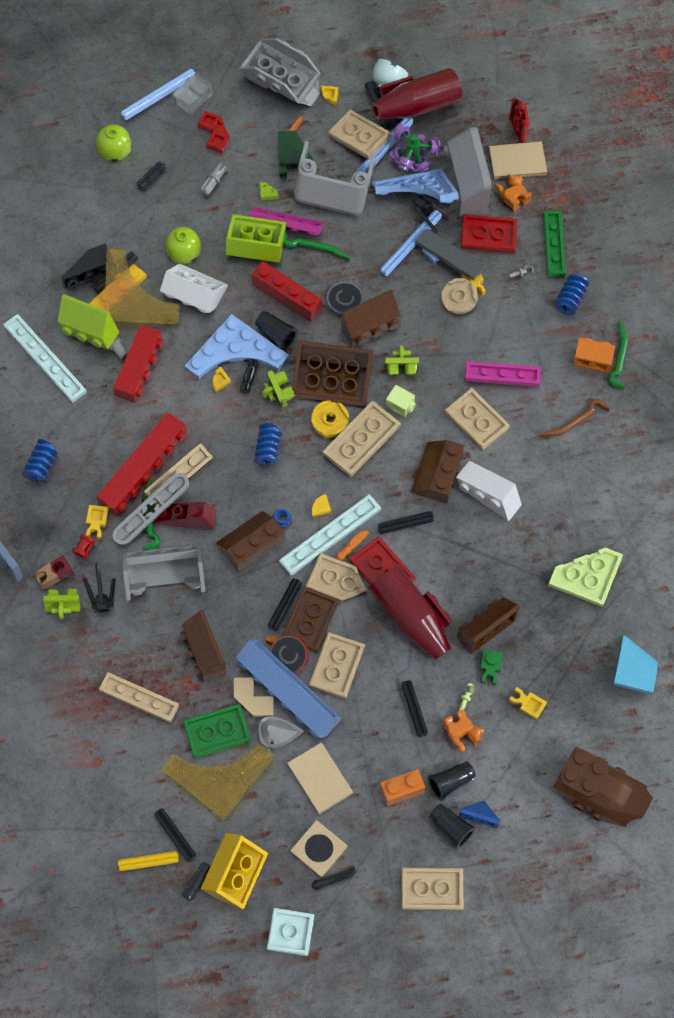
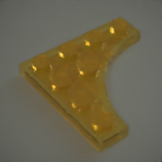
(128, 300)
(221, 785)

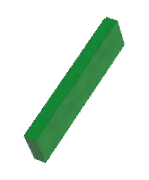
(554, 244)

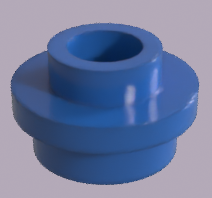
(282, 513)

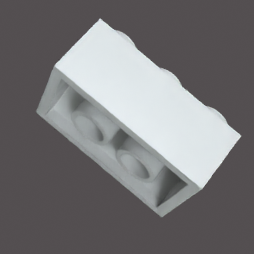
(193, 288)

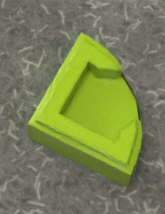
(267, 192)

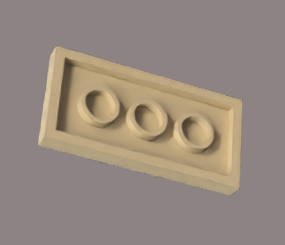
(361, 439)

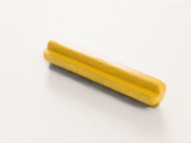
(148, 861)

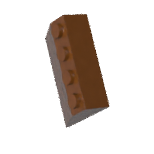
(332, 373)

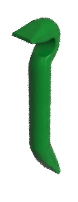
(315, 245)
(620, 358)
(149, 529)

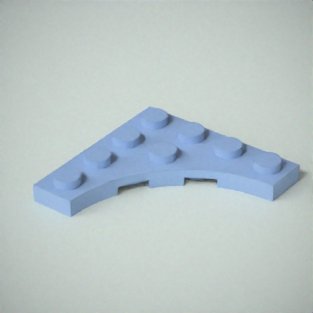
(429, 182)
(235, 343)

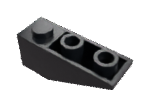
(87, 267)

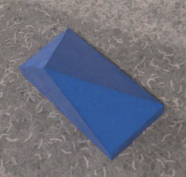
(481, 814)

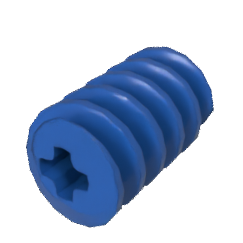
(571, 294)
(267, 444)
(39, 460)

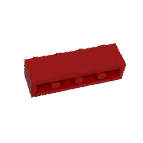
(286, 291)
(138, 363)

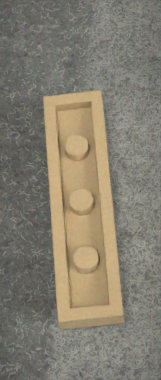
(187, 465)
(139, 697)

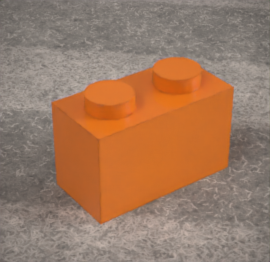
(594, 355)
(402, 788)

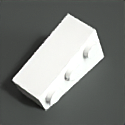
(490, 489)

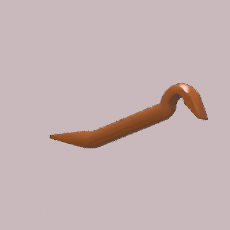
(578, 419)

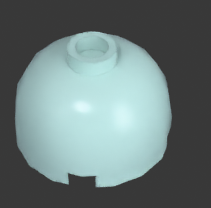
(385, 73)

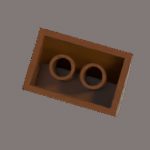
(370, 319)
(438, 470)
(251, 540)
(488, 624)
(203, 647)

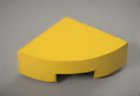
(330, 94)
(220, 379)
(321, 506)

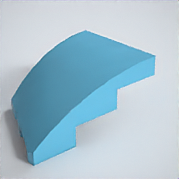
(635, 668)

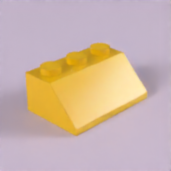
(234, 870)

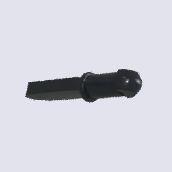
(317, 884)

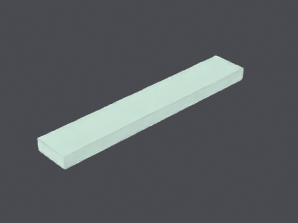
(45, 358)
(329, 535)

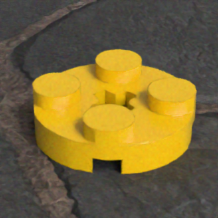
(329, 409)

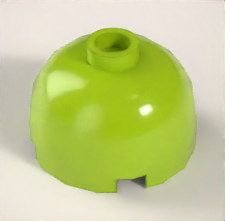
(113, 142)
(182, 245)

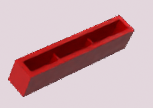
(142, 464)

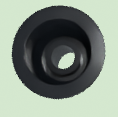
(276, 329)
(451, 779)
(451, 825)

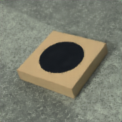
(319, 849)

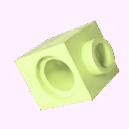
(400, 401)

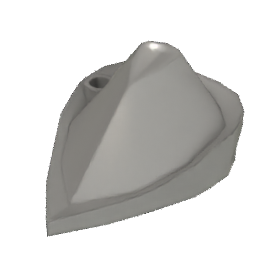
(277, 731)

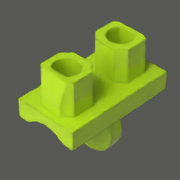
(410, 363)
(283, 394)
(62, 603)

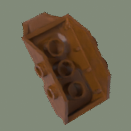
(602, 789)

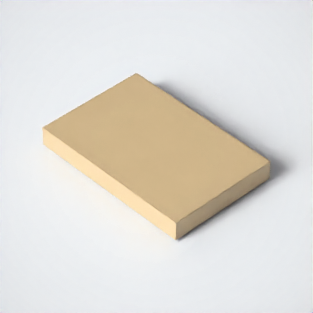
(359, 134)
(518, 160)
(477, 419)
(336, 665)
(320, 778)
(432, 889)

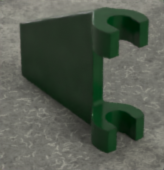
(290, 150)

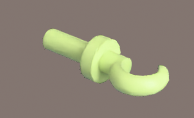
(465, 698)

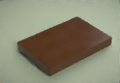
(311, 617)

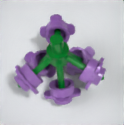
(415, 145)

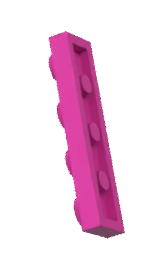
(293, 222)
(502, 374)

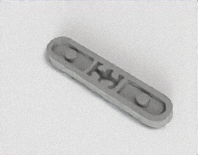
(136, 522)

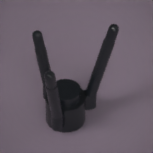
(424, 204)
(102, 602)

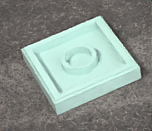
(290, 932)

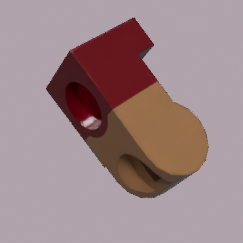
(53, 572)

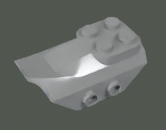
(284, 70)

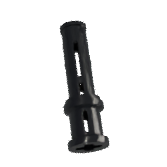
(374, 95)

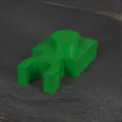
(490, 664)

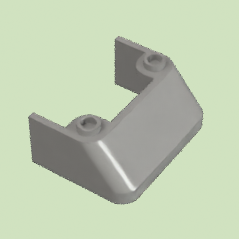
(470, 171)
(329, 192)
(163, 567)

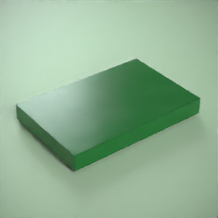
(217, 731)

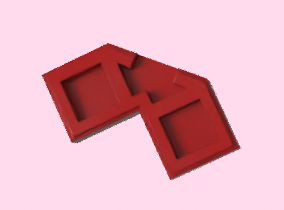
(214, 124)

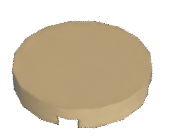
(459, 296)

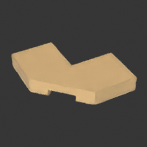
(255, 705)

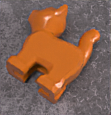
(514, 193)
(462, 727)

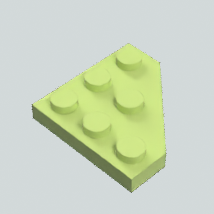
(588, 576)

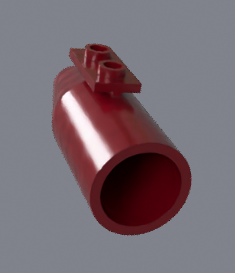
(419, 96)
(414, 614)

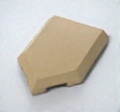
(335, 578)

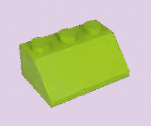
(255, 238)
(87, 322)

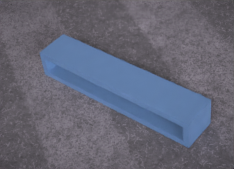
(287, 688)

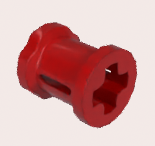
(83, 546)

